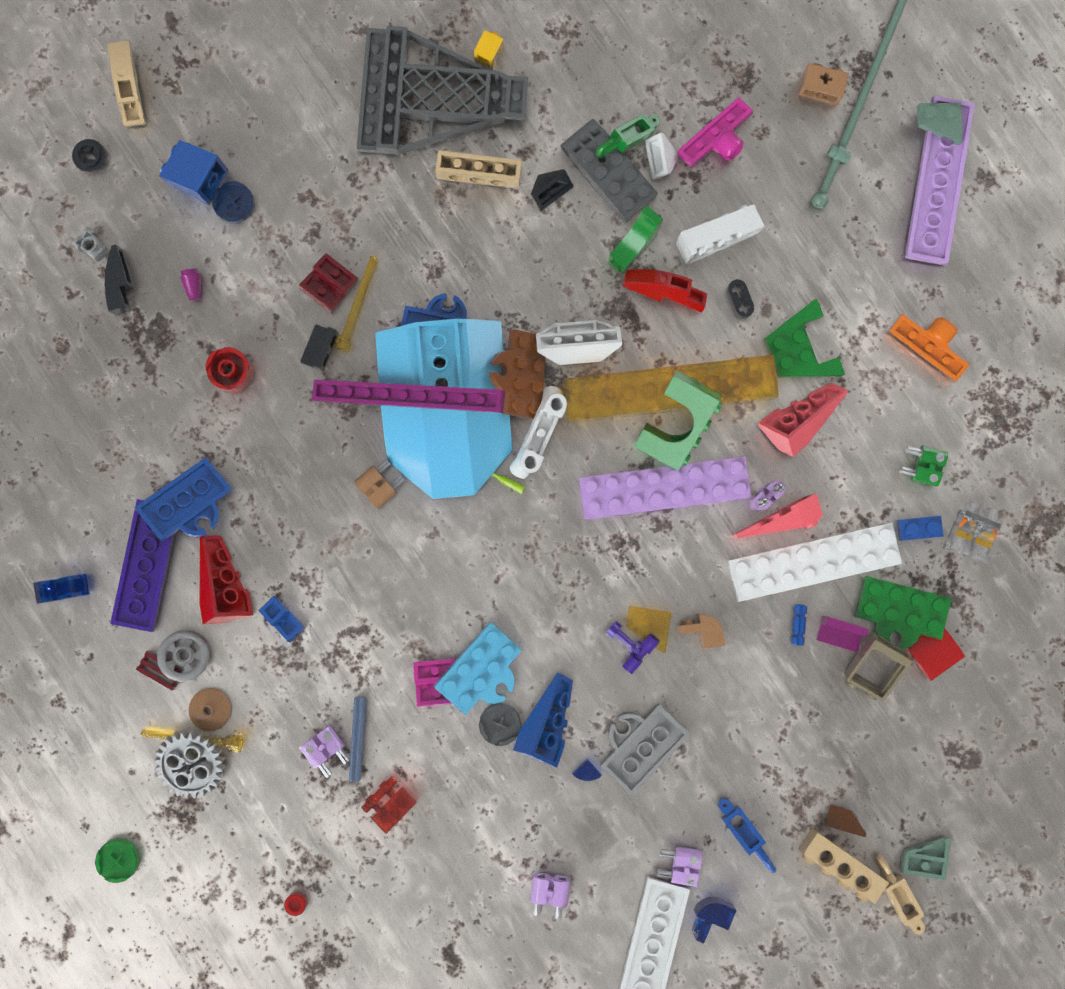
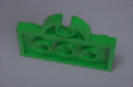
(902, 611)

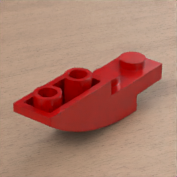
(660, 284)

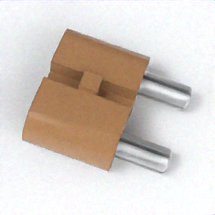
(376, 486)

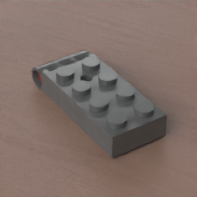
(616, 178)

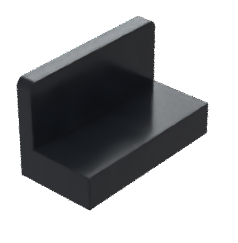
(319, 347)

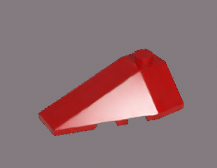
(220, 589)

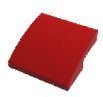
(935, 655)

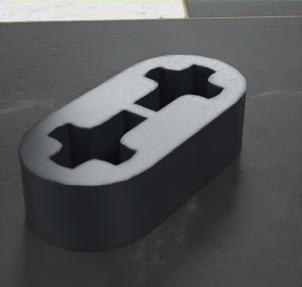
(744, 297)

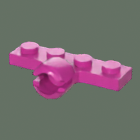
(718, 135)

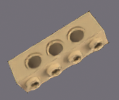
(478, 169)
(873, 883)

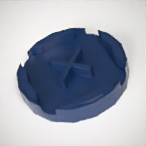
(233, 202)

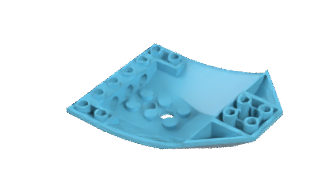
(438, 448)

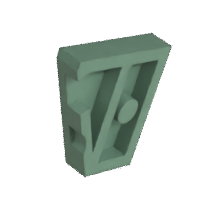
(941, 120)
(927, 859)

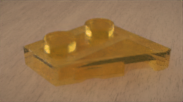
(647, 621)

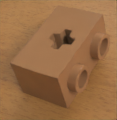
(830, 91)

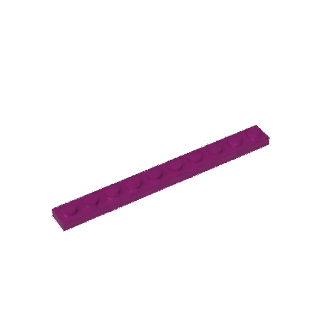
(409, 396)

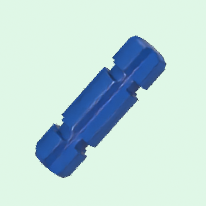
(799, 625)

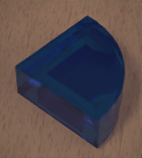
(587, 771)

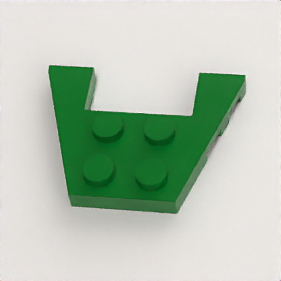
(793, 349)

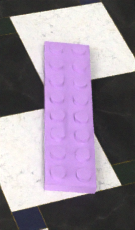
(938, 192)
(664, 488)

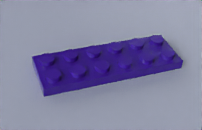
(141, 577)

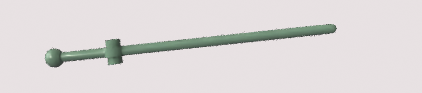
(840, 152)

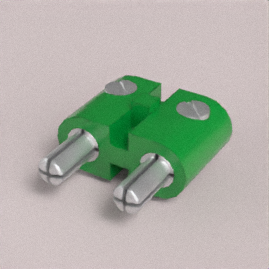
(928, 466)

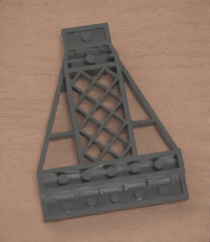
(383, 93)

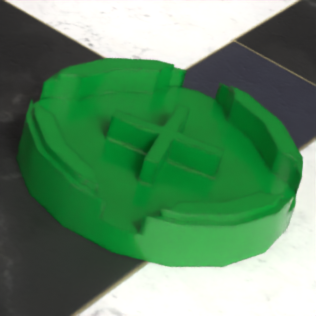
(117, 860)

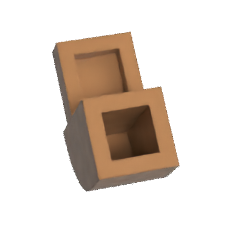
(709, 630)

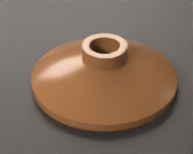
(219, 706)

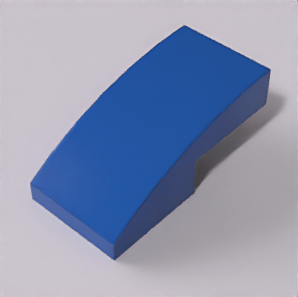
(282, 619)

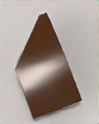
(844, 820)

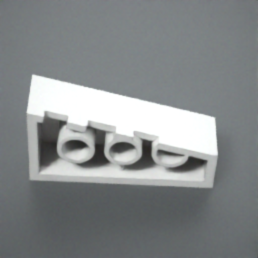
(719, 233)

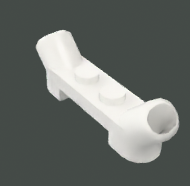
(530, 454)

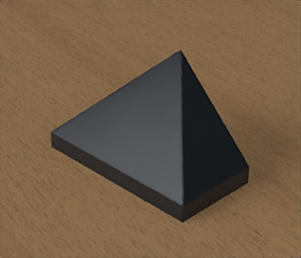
(550, 187)

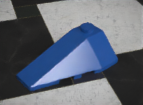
(543, 730)

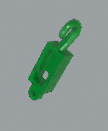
(626, 136)

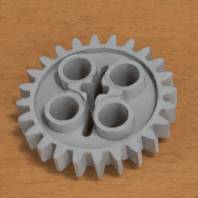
(198, 780)

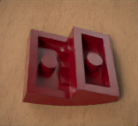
(328, 283)

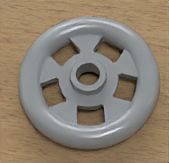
(168, 645)

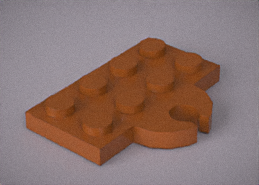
(521, 374)

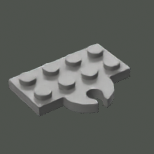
(642, 747)

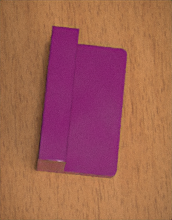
(841, 633)

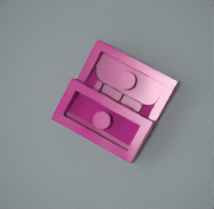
(425, 676)

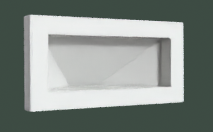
(661, 156)

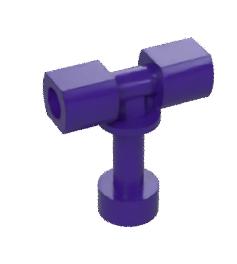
(637, 650)

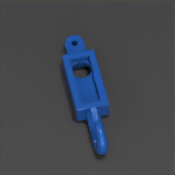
(746, 834)

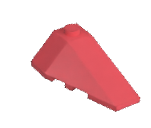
(797, 424)
(795, 515)

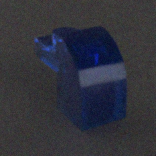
(61, 588)
(712, 911)

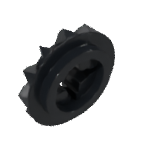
(88, 146)

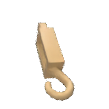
(899, 895)

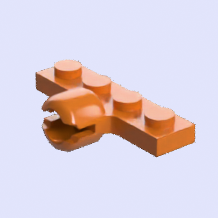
(931, 344)

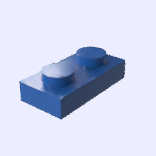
(920, 528)

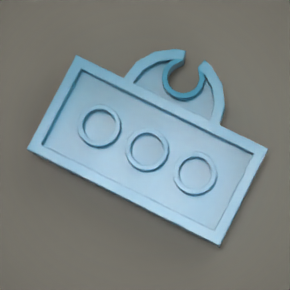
(480, 670)

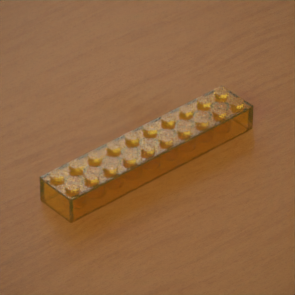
(643, 390)

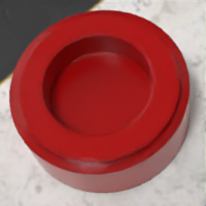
(295, 904)

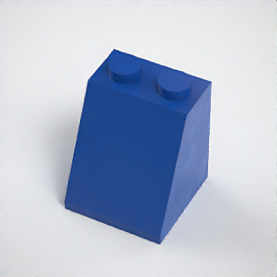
(194, 171)

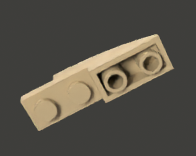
(126, 83)

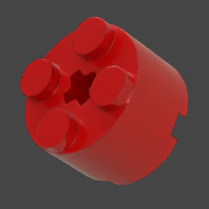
(226, 358)

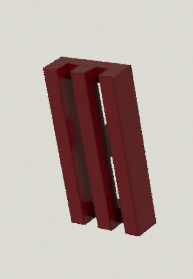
(144, 662)

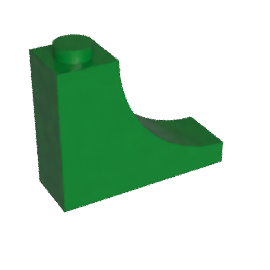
(636, 240)

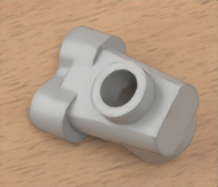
(90, 244)

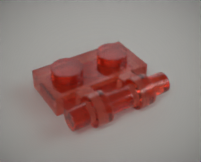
(393, 810)

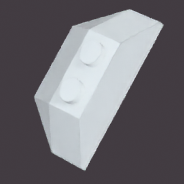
(578, 342)

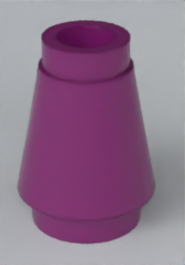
(192, 283)

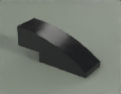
(117, 282)

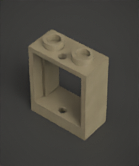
(887, 648)

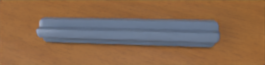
(357, 739)

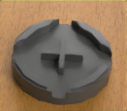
(500, 724)

